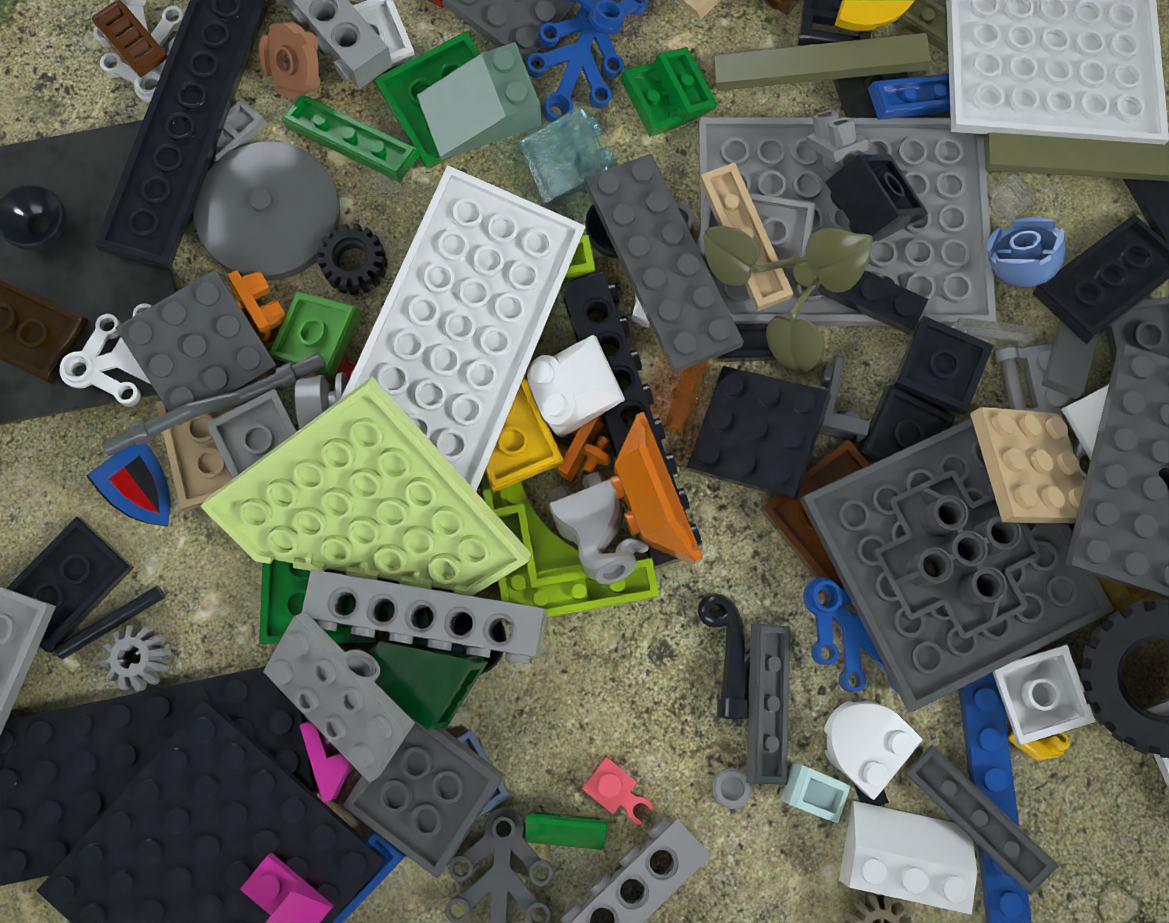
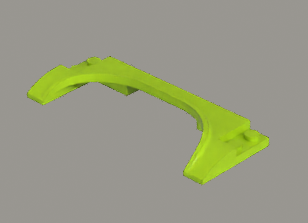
(554, 572)

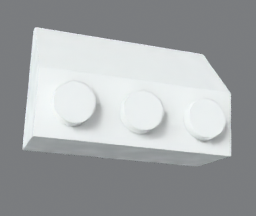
(909, 857)

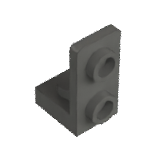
(843, 424)

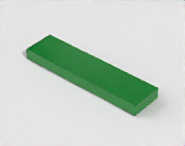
(351, 137)

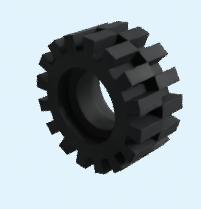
(346, 240)

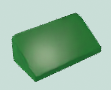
(566, 830)

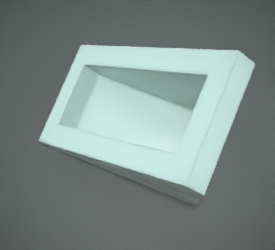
(815, 792)

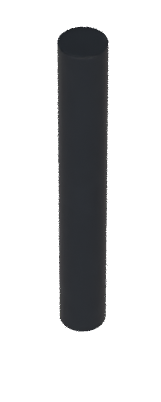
(109, 622)

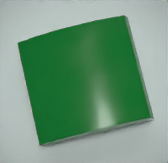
(668, 91)

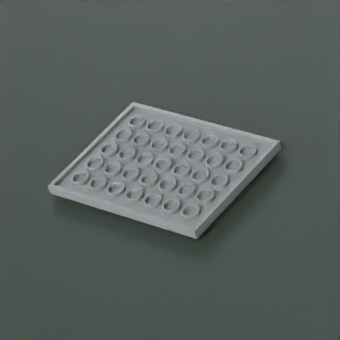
(933, 257)

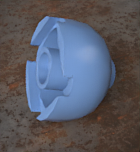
(1027, 251)

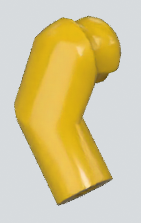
(1043, 748)

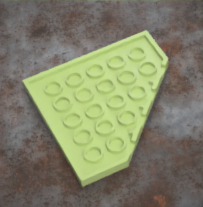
(368, 500)

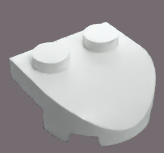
(868, 744)

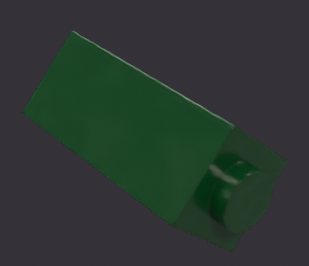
(426, 680)

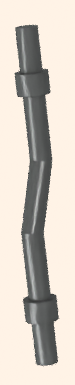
(144, 431)

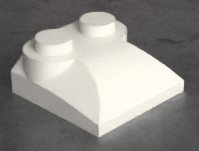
(573, 386)
(1043, 694)

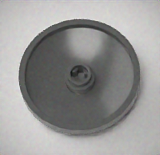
(266, 209)

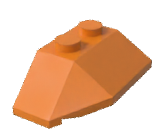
(651, 496)

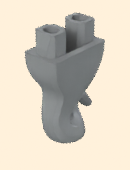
(592, 522)

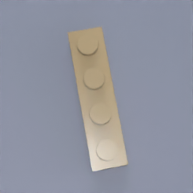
(735, 209)

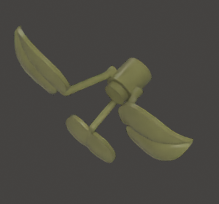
(831, 257)

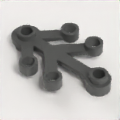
(500, 876)

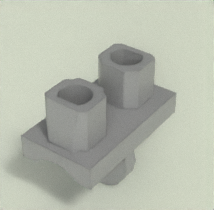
(835, 140)

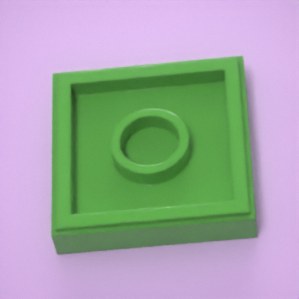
(315, 327)

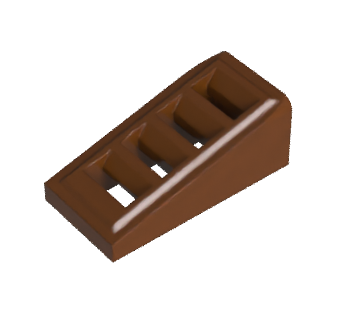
(117, 19)

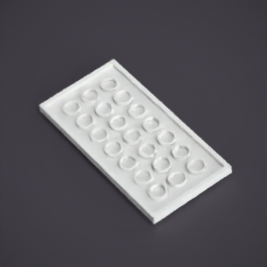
(468, 314)

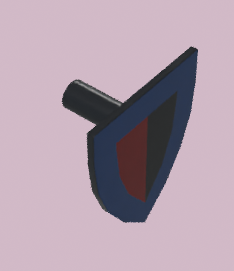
(134, 485)

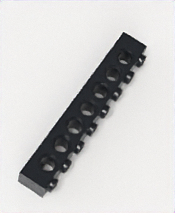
(596, 294)

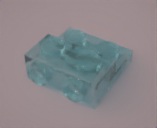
(565, 155)

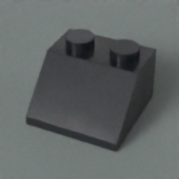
(875, 196)

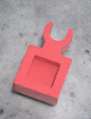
(612, 788)

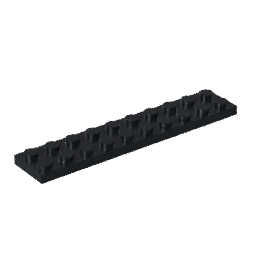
(180, 130)

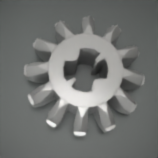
(120, 658)

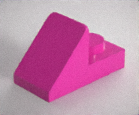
(329, 769)
(285, 894)

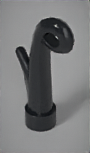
(736, 662)

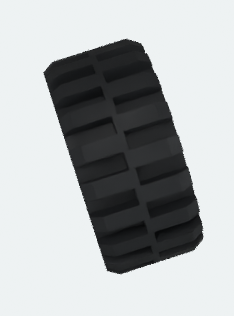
(1104, 676)

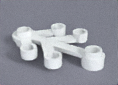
(160, 34)
(95, 364)

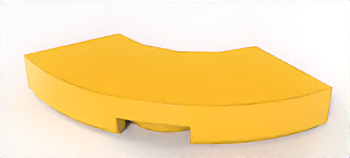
(870, 14)

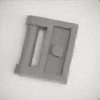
(1034, 365)

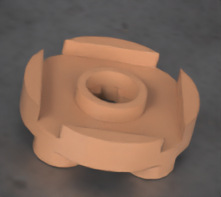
(301, 73)

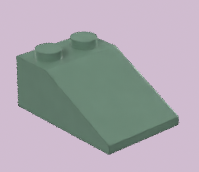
(481, 102)

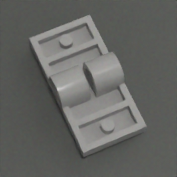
(339, 695)

